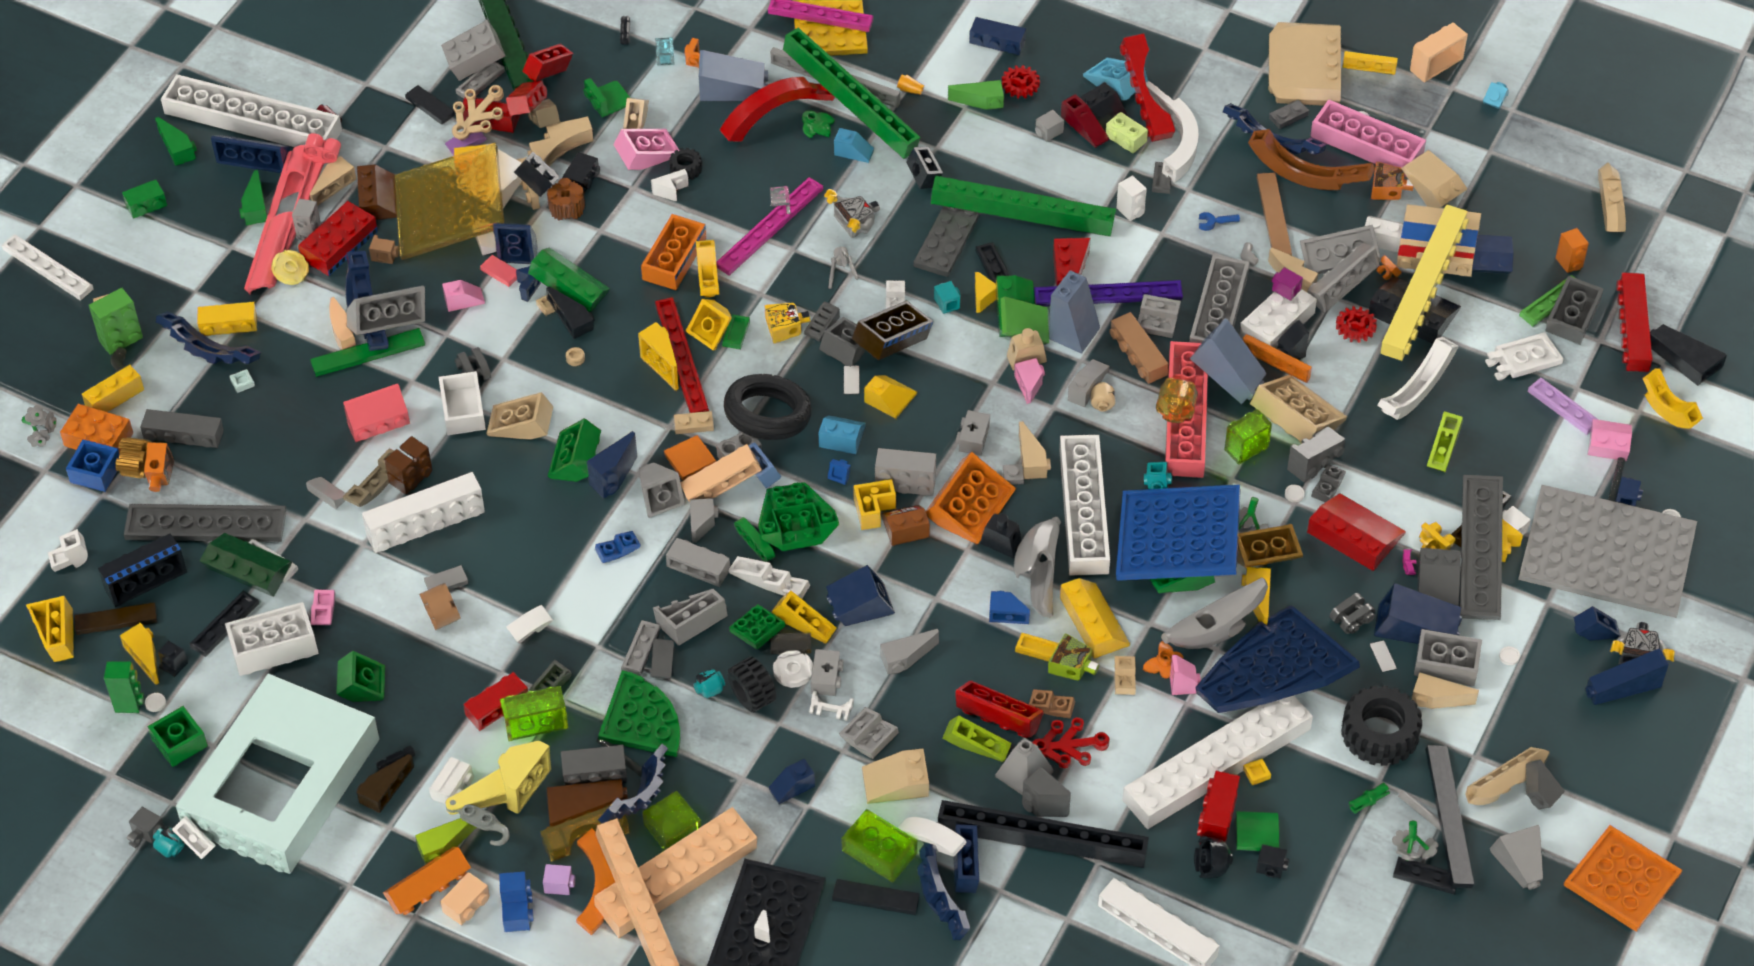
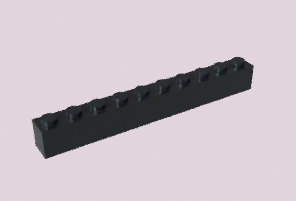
(1047, 834)

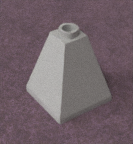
(660, 489)
(1021, 764)
(1521, 855)

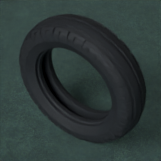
(766, 427)

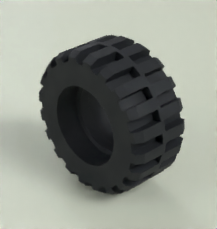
(1376, 746)

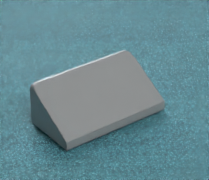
(326, 491)

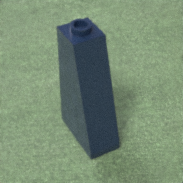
(1629, 678)

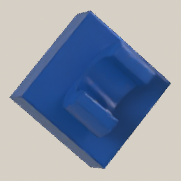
(839, 471)

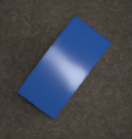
(621, 545)

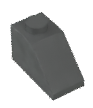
(1541, 785)

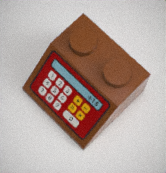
(906, 524)

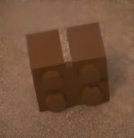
(408, 473)

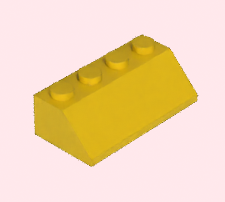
(1092, 617)

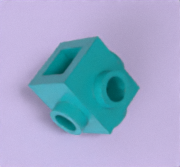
(1157, 475)

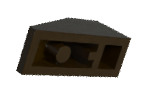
(384, 783)

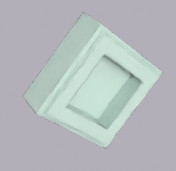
(242, 381)

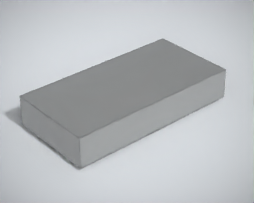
(452, 578)

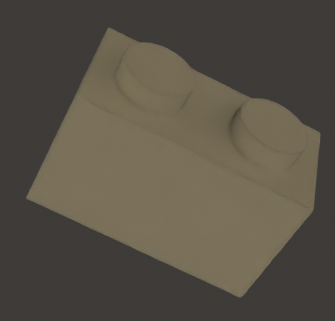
(544, 114)

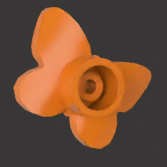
(1162, 661)

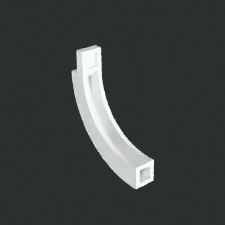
(1422, 381)

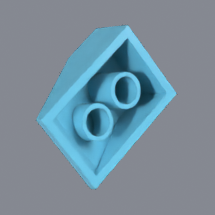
(1114, 74)

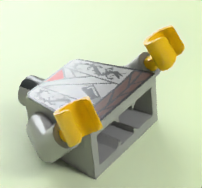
(853, 213)
(1639, 642)

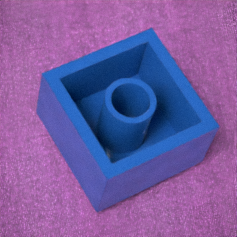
(93, 465)

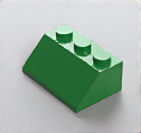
(1015, 288)
(573, 450)

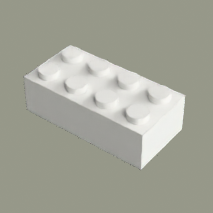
(1276, 316)

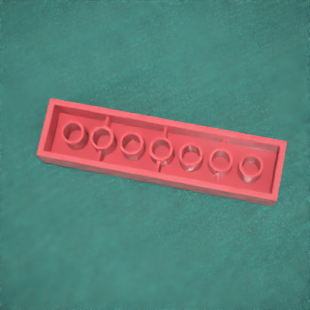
(1187, 439)

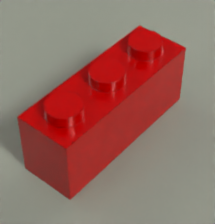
(547, 62)
(526, 97)
(486, 706)

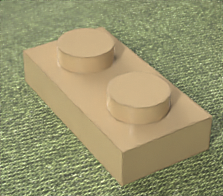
(693, 422)

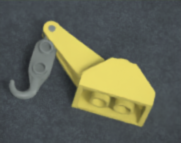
(514, 783)

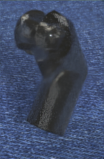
(118, 358)

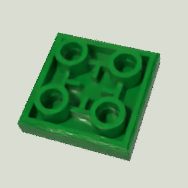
(757, 626)

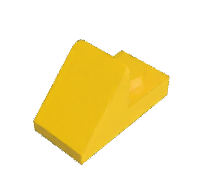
(1510, 538)

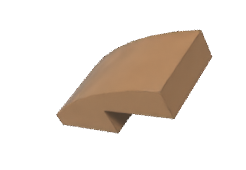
(1052, 705)

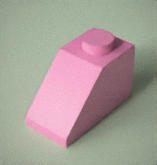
(462, 295)
(1029, 378)
(1183, 676)

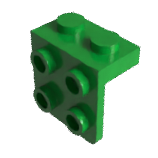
(606, 98)

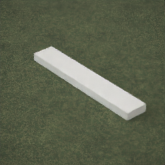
(47, 267)

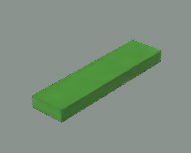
(1542, 307)

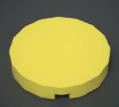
(290, 267)

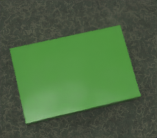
(1021, 315)

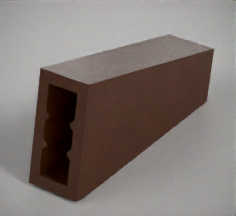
(578, 799)

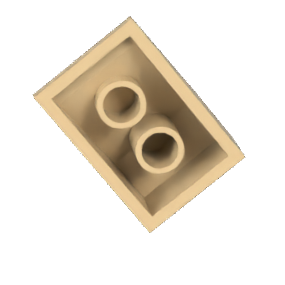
(1433, 180)
(521, 418)
(897, 777)

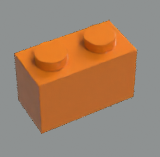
(1572, 250)

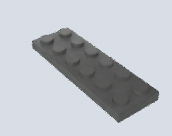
(946, 240)

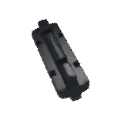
(625, 30)
(394, 757)

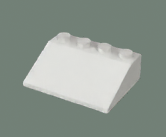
(271, 638)

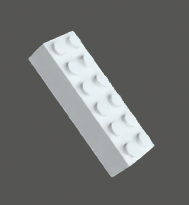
(423, 512)

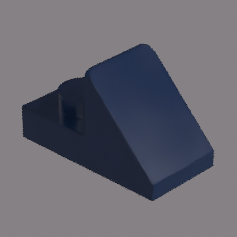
(528, 283)

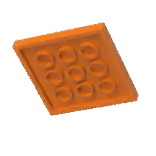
(1623, 878)

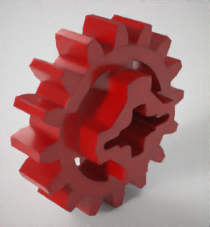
(1020, 81)
(1356, 324)

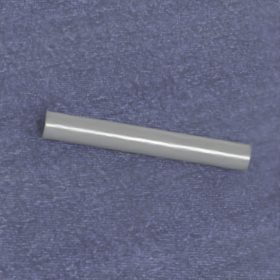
(1420, 809)

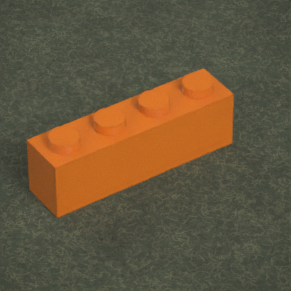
(427, 880)

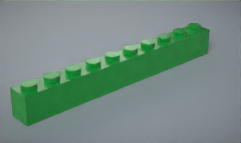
(850, 93)
(1023, 206)

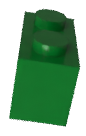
(144, 199)

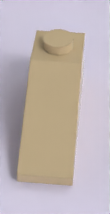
(332, 180)
(1032, 455)
(1440, 693)

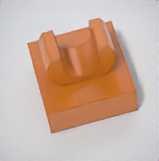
(1389, 267)

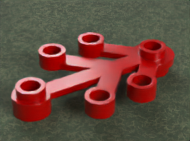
(1067, 745)

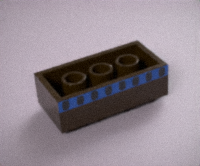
(892, 330)

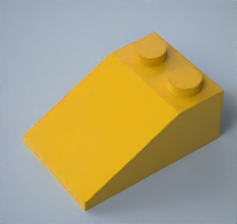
(658, 353)

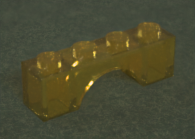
(559, 838)

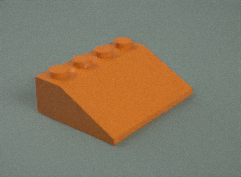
(970, 499)

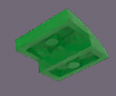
(1256, 829)

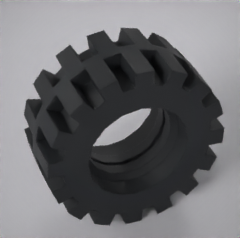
(686, 156)

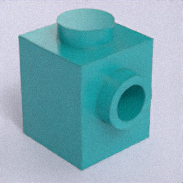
(947, 297)

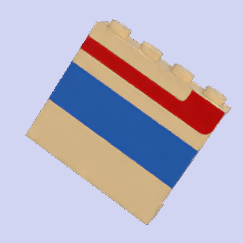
(1417, 231)

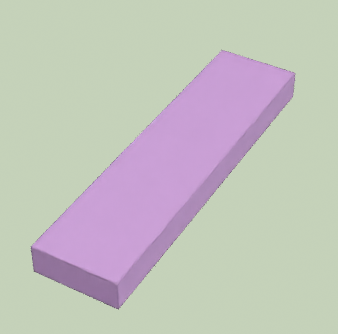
(1562, 405)

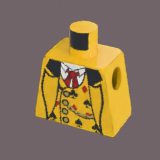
(784, 321)

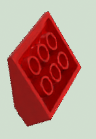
(1354, 530)

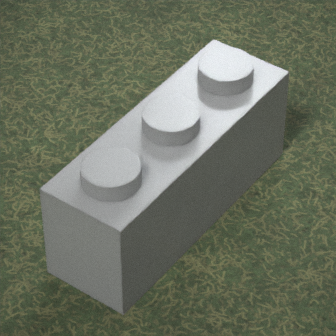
(698, 562)

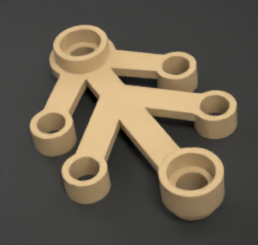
(476, 114)

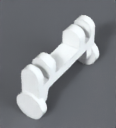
(819, 705)

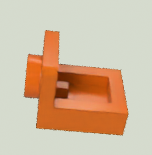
(692, 53)

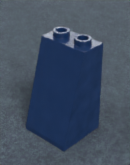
(1407, 611)

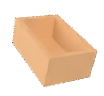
(1438, 52)

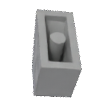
(702, 517)

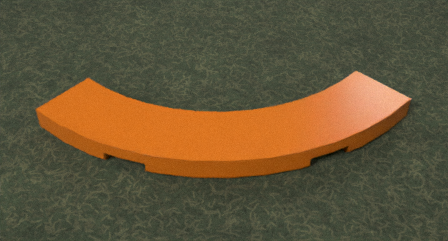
(591, 917)

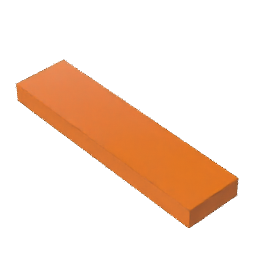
(1278, 359)

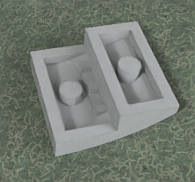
(1159, 315)
(869, 732)

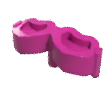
(1407, 563)

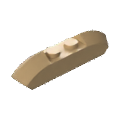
(1612, 198)
(1500, 780)

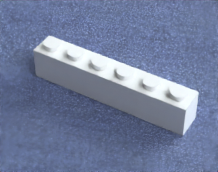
(1158, 924)

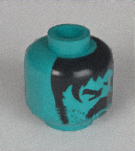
(709, 683)
(167, 842)

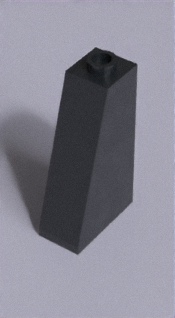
(1686, 354)

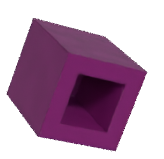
(1287, 283)

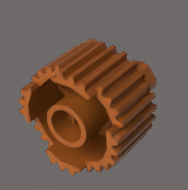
(566, 199)

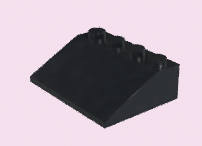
(1436, 321)

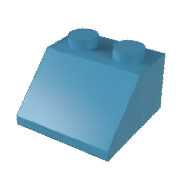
(841, 434)

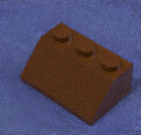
(377, 191)

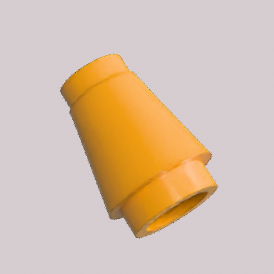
(910, 85)

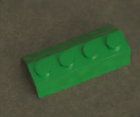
(567, 278)

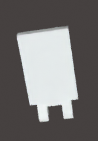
(1524, 356)

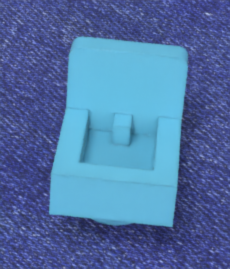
(1496, 94)

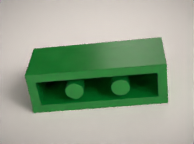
(123, 687)

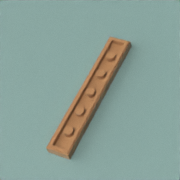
(1273, 212)

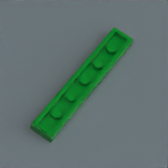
(361, 354)

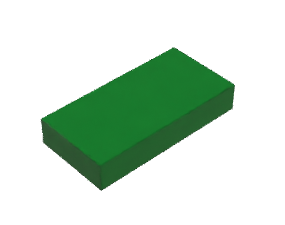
(736, 332)

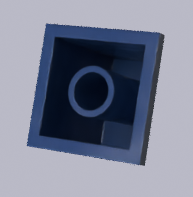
(859, 597)

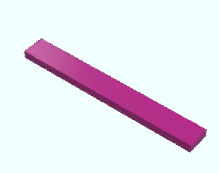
(768, 227)

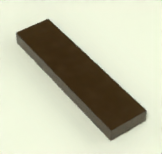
(115, 618)

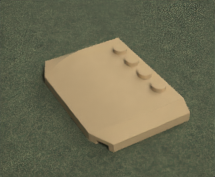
(1305, 63)

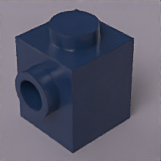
(1629, 491)

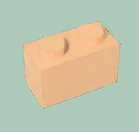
(465, 898)

